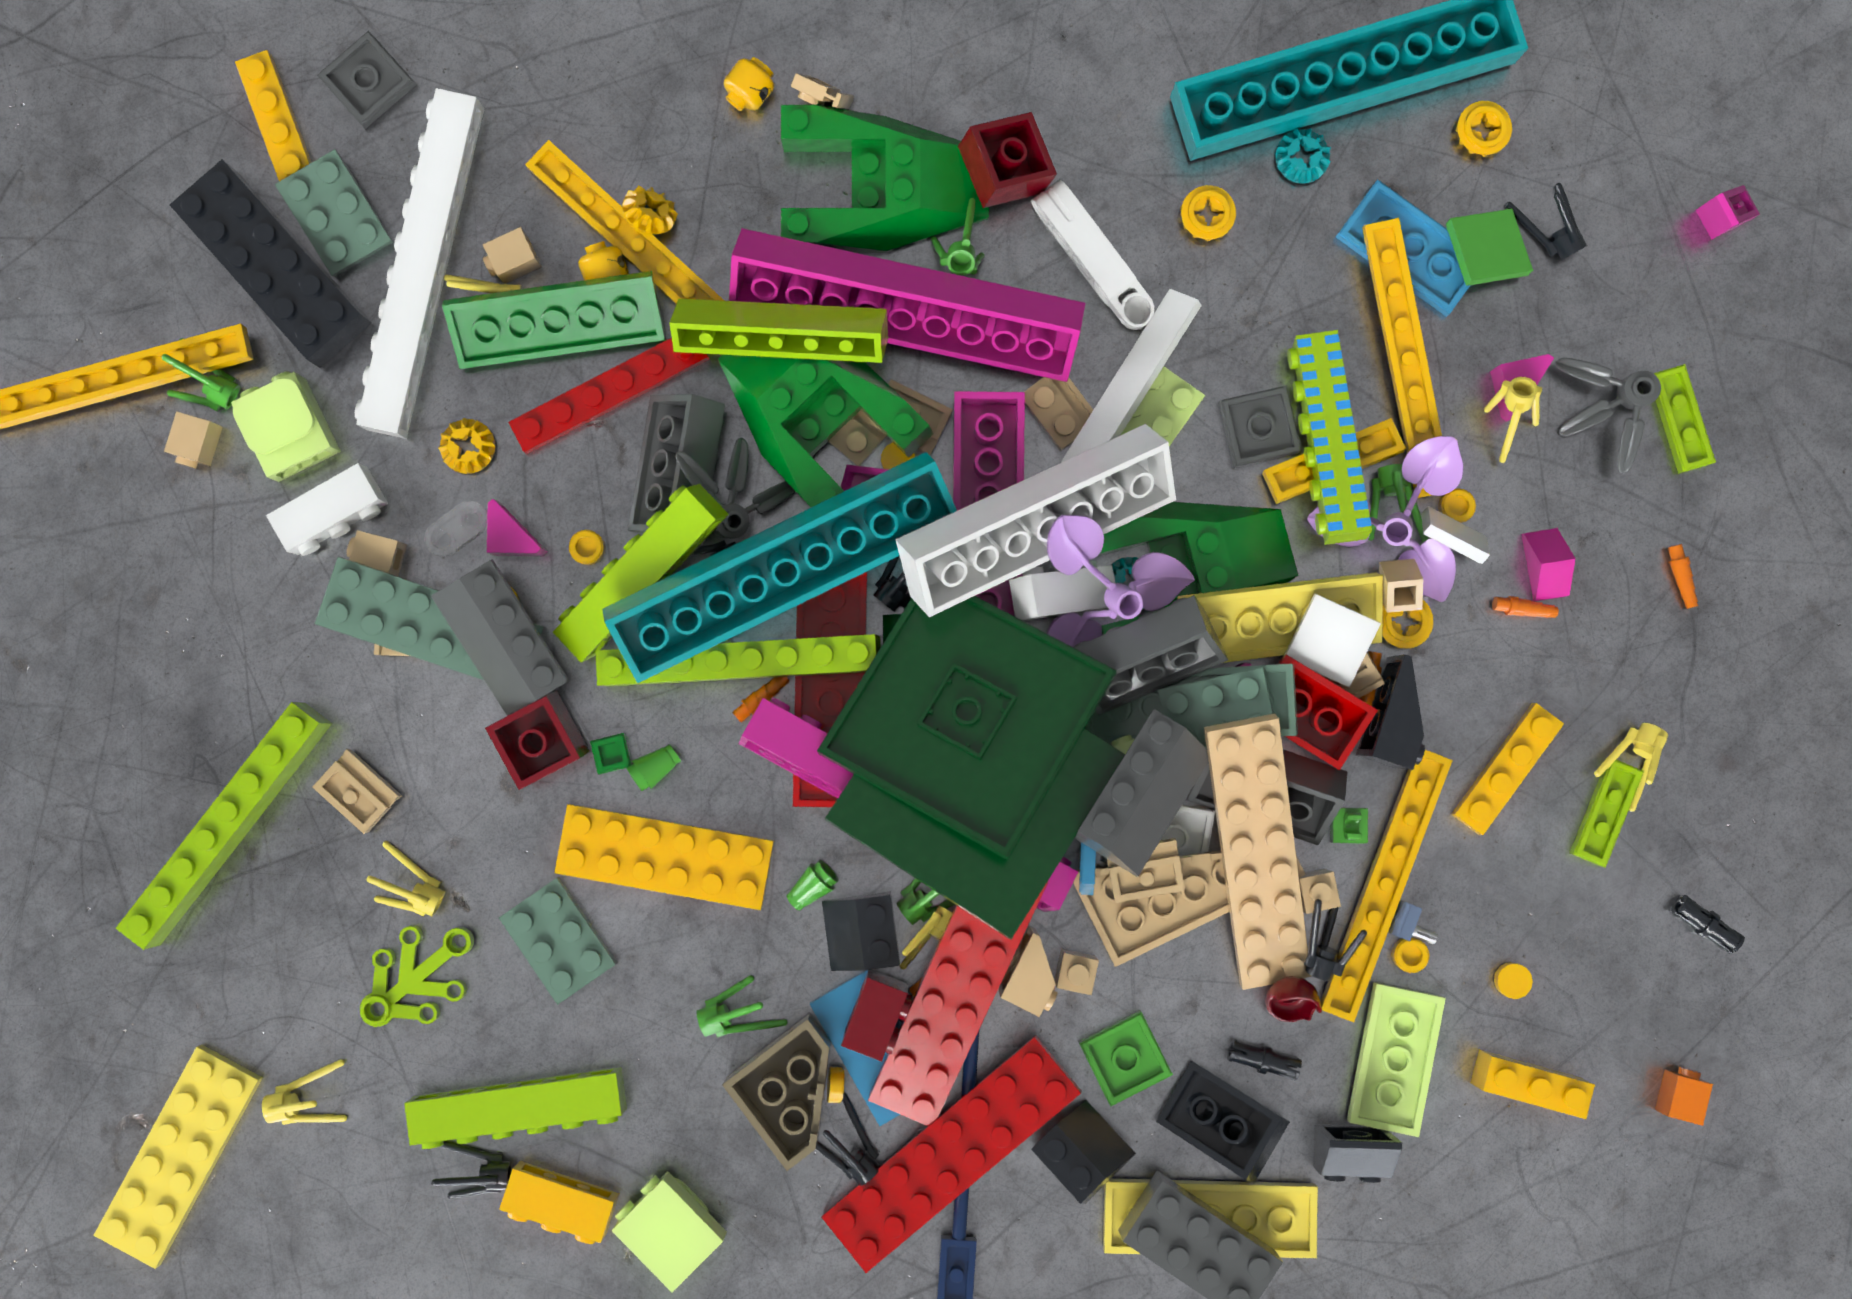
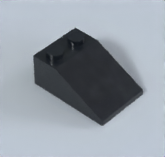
(1397, 727)
(1223, 1122)

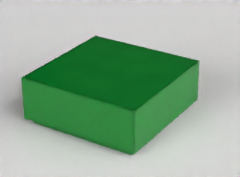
(611, 753)

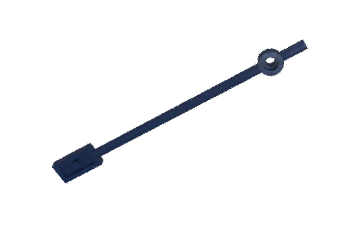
(959, 1251)

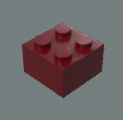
(1007, 159)
(537, 740)
(875, 1015)

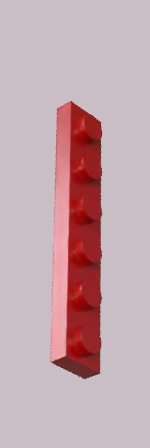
(602, 394)

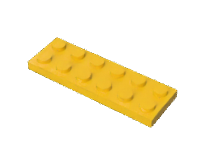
(664, 856)

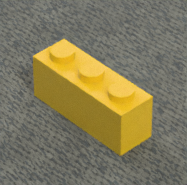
(1532, 1084)
(559, 1202)

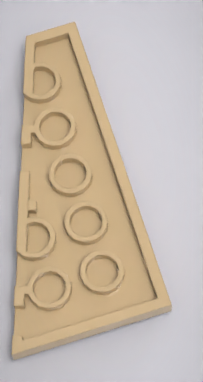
(1148, 922)

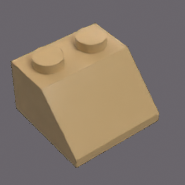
(1029, 977)

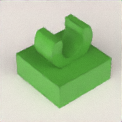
(1350, 826)

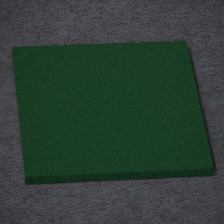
(968, 718)
(961, 869)

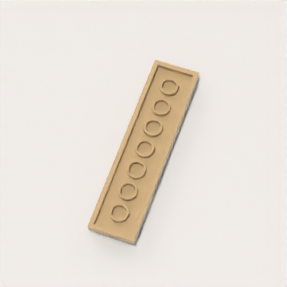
(1257, 849)

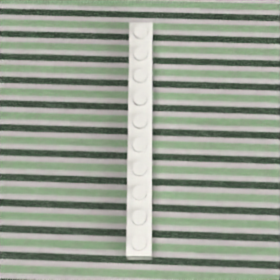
(420, 263)

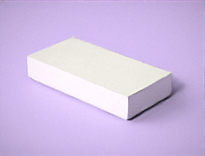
(1455, 535)

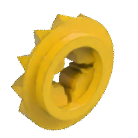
(1493, 117)
(1219, 202)
(645, 218)
(471, 461)
(1414, 634)

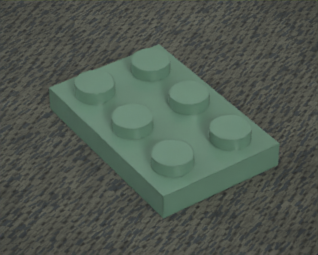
(334, 213)
(1217, 701)
(558, 940)

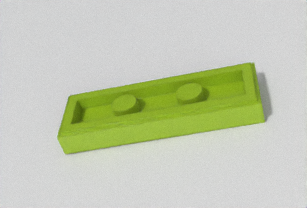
(1683, 420)
(1606, 813)

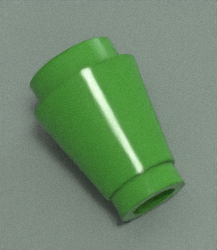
(653, 767)
(812, 885)

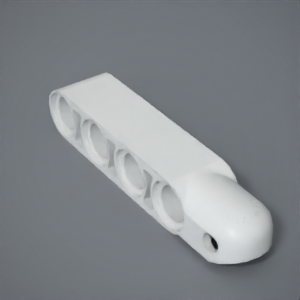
(1094, 255)

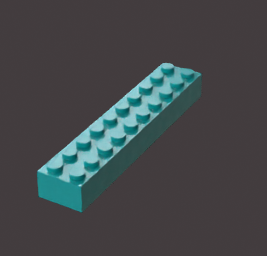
(1345, 73)
(776, 568)

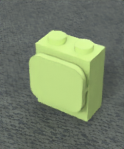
(284, 426)
(668, 1229)

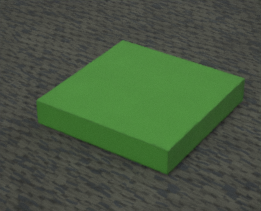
(1489, 247)
(1125, 1058)

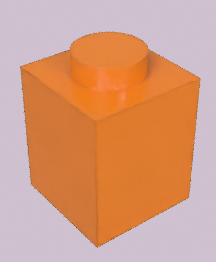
(1684, 1095)

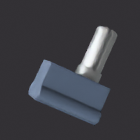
(1405, 923)

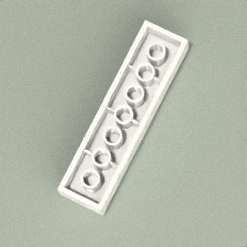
(1011, 528)

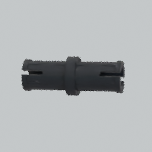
(1708, 924)
(1264, 1059)

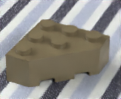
(785, 1090)

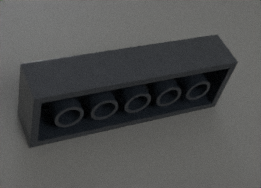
(270, 263)

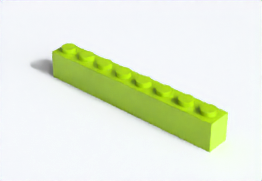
(752, 661)
(224, 825)

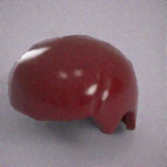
(1292, 999)

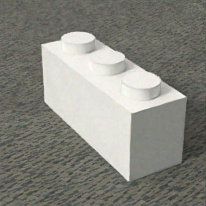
(327, 510)
(1055, 593)

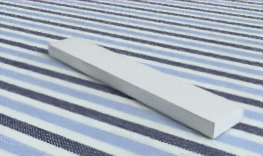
(1137, 372)

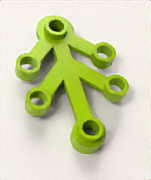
(411, 979)

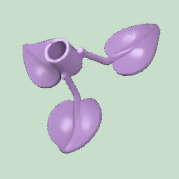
(1438, 469)
(1156, 578)

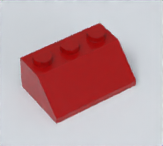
(1327, 716)

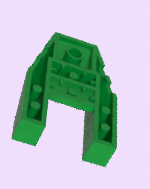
(903, 181)
(804, 402)
(1216, 543)

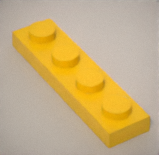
(273, 113)
(1374, 445)
(1507, 768)

